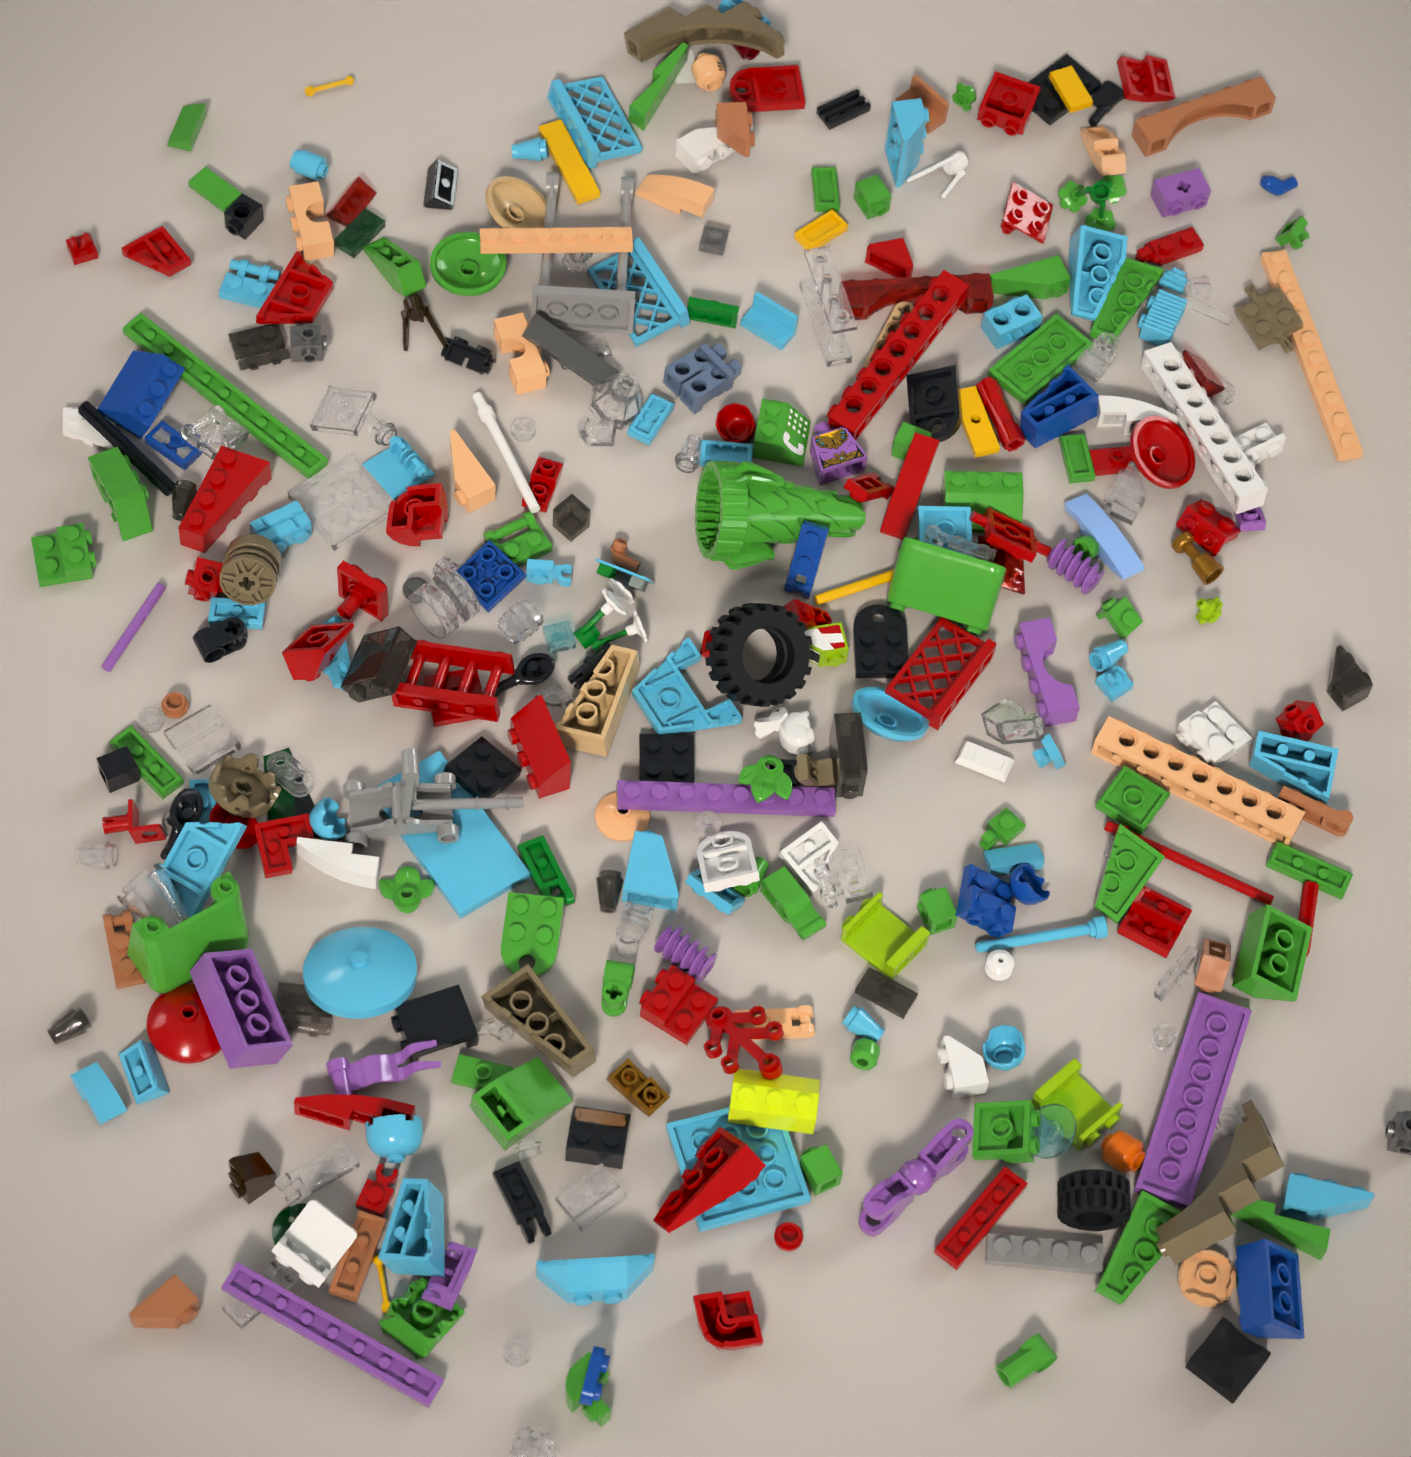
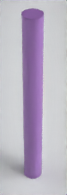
(133, 627)

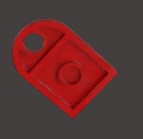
(768, 88)

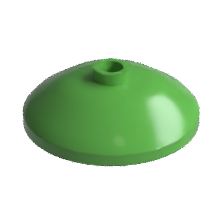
(460, 256)

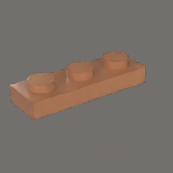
(358, 1258)

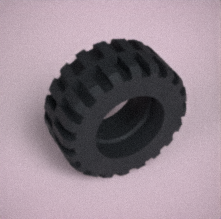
(790, 662)

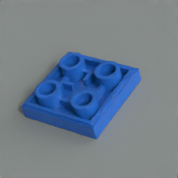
(491, 575)

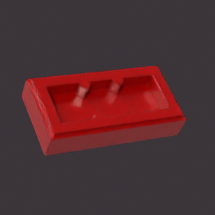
(1110, 460)

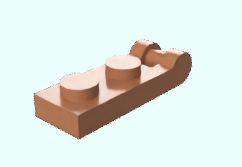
(1318, 812)
(123, 968)

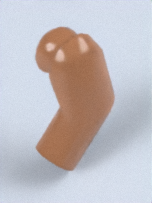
(620, 556)

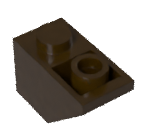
(250, 1176)

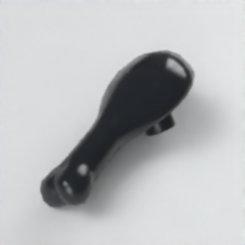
(530, 671)
(185, 808)

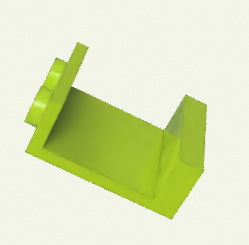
(882, 937)
(1088, 1107)

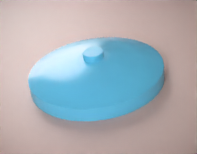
(360, 972)

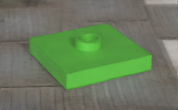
(1132, 800)

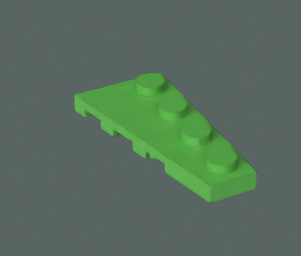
(1126, 296)
(1135, 1248)

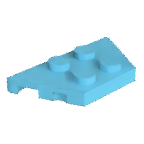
(200, 858)

